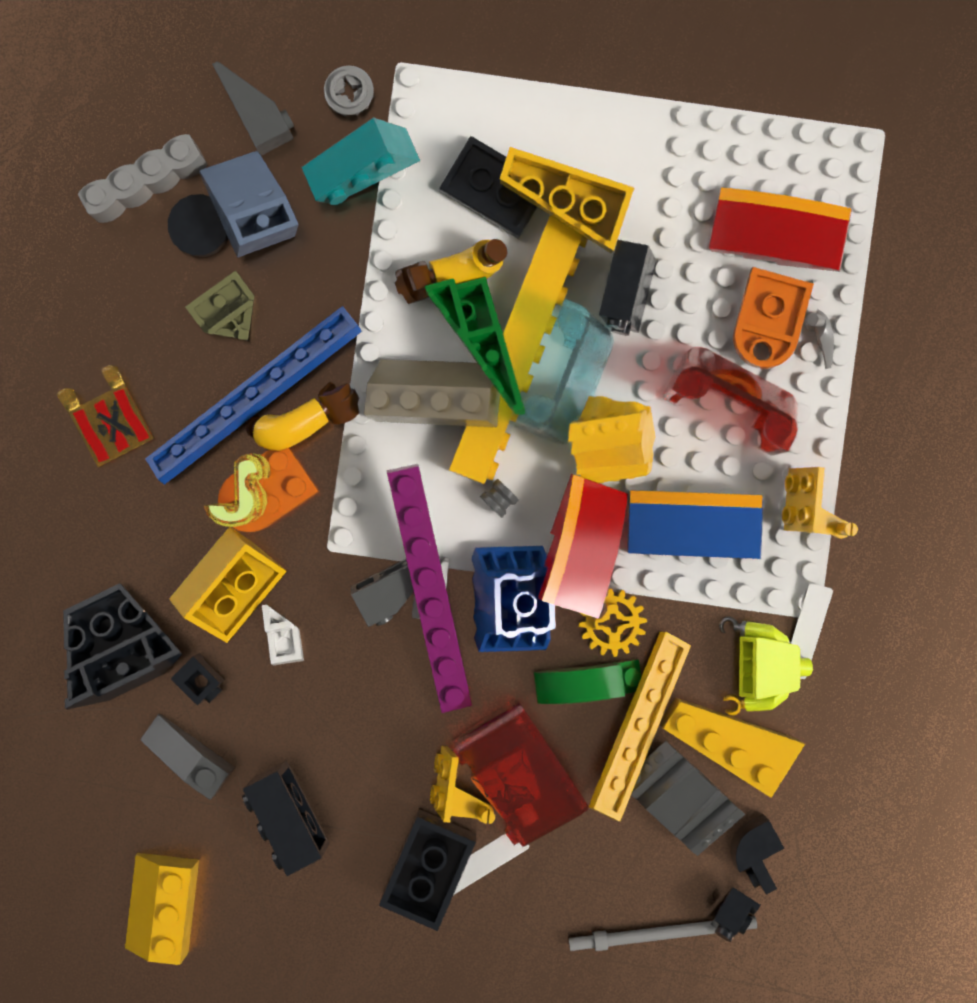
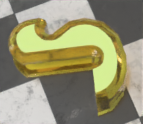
(249, 493)

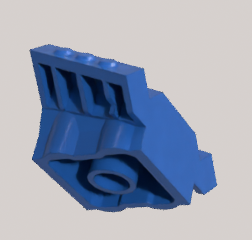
(507, 599)

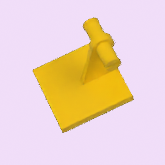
(804, 504)
(451, 800)

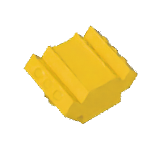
(612, 440)

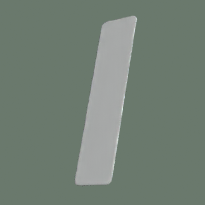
(810, 624)
(488, 859)

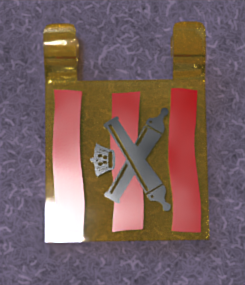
(109, 422)

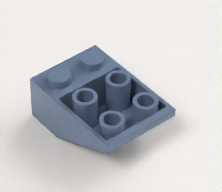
(249, 203)

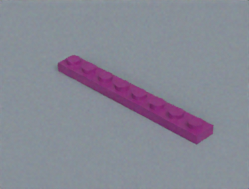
(429, 587)

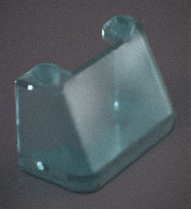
(591, 349)

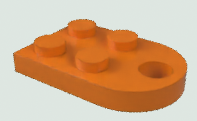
(770, 315)
(285, 489)

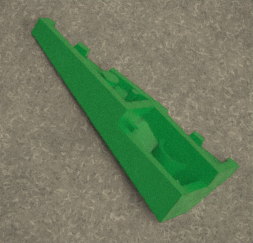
(474, 320)

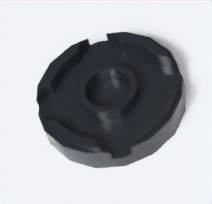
(196, 226)

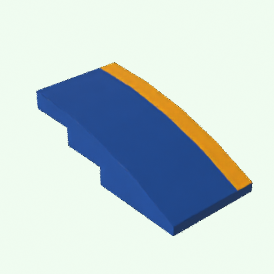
(695, 524)

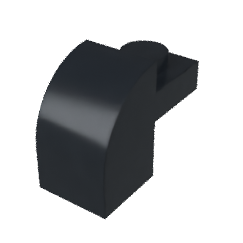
(750, 846)

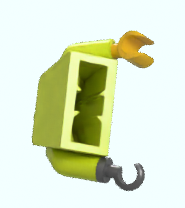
(767, 667)

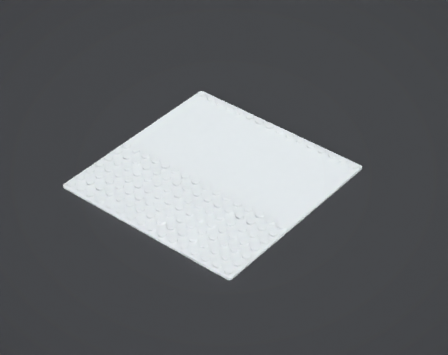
(677, 164)

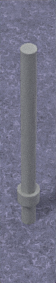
(601, 940)

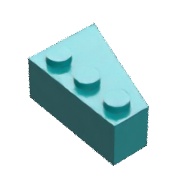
(360, 161)

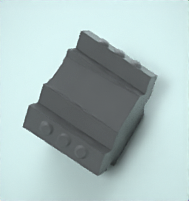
(684, 799)

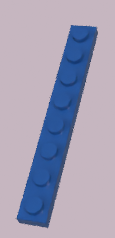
(253, 395)

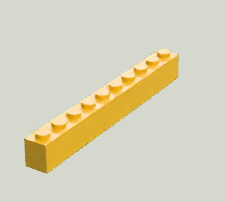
(523, 335)

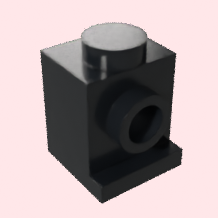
(188, 676)
(733, 915)

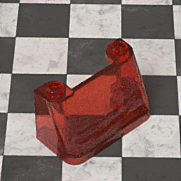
(775, 406)
(519, 774)

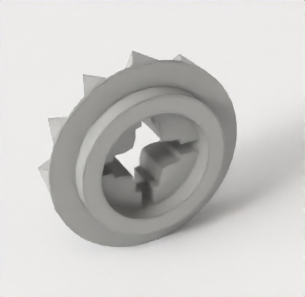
(357, 79)

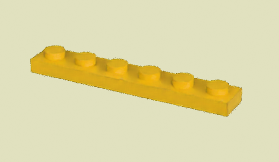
(639, 726)

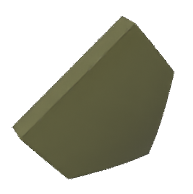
(225, 308)

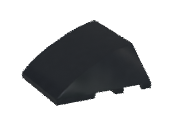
(112, 647)

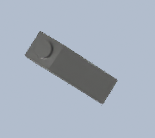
(258, 113)
(383, 593)
(187, 757)

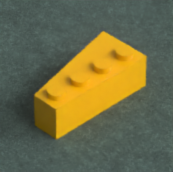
(572, 196)
(741, 747)

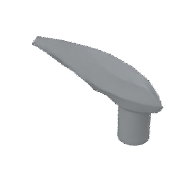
(823, 335)

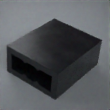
(627, 287)

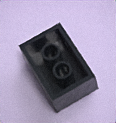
(285, 818)
(428, 870)

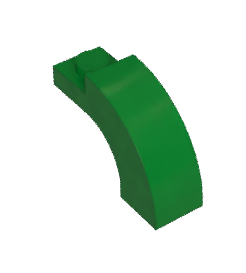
(587, 683)

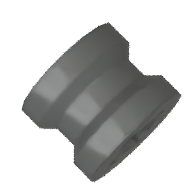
(499, 498)

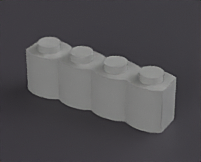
(137, 182)

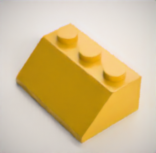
(227, 585)
(161, 907)

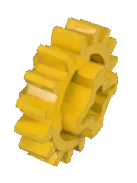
(613, 636)

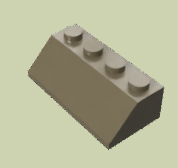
(431, 394)

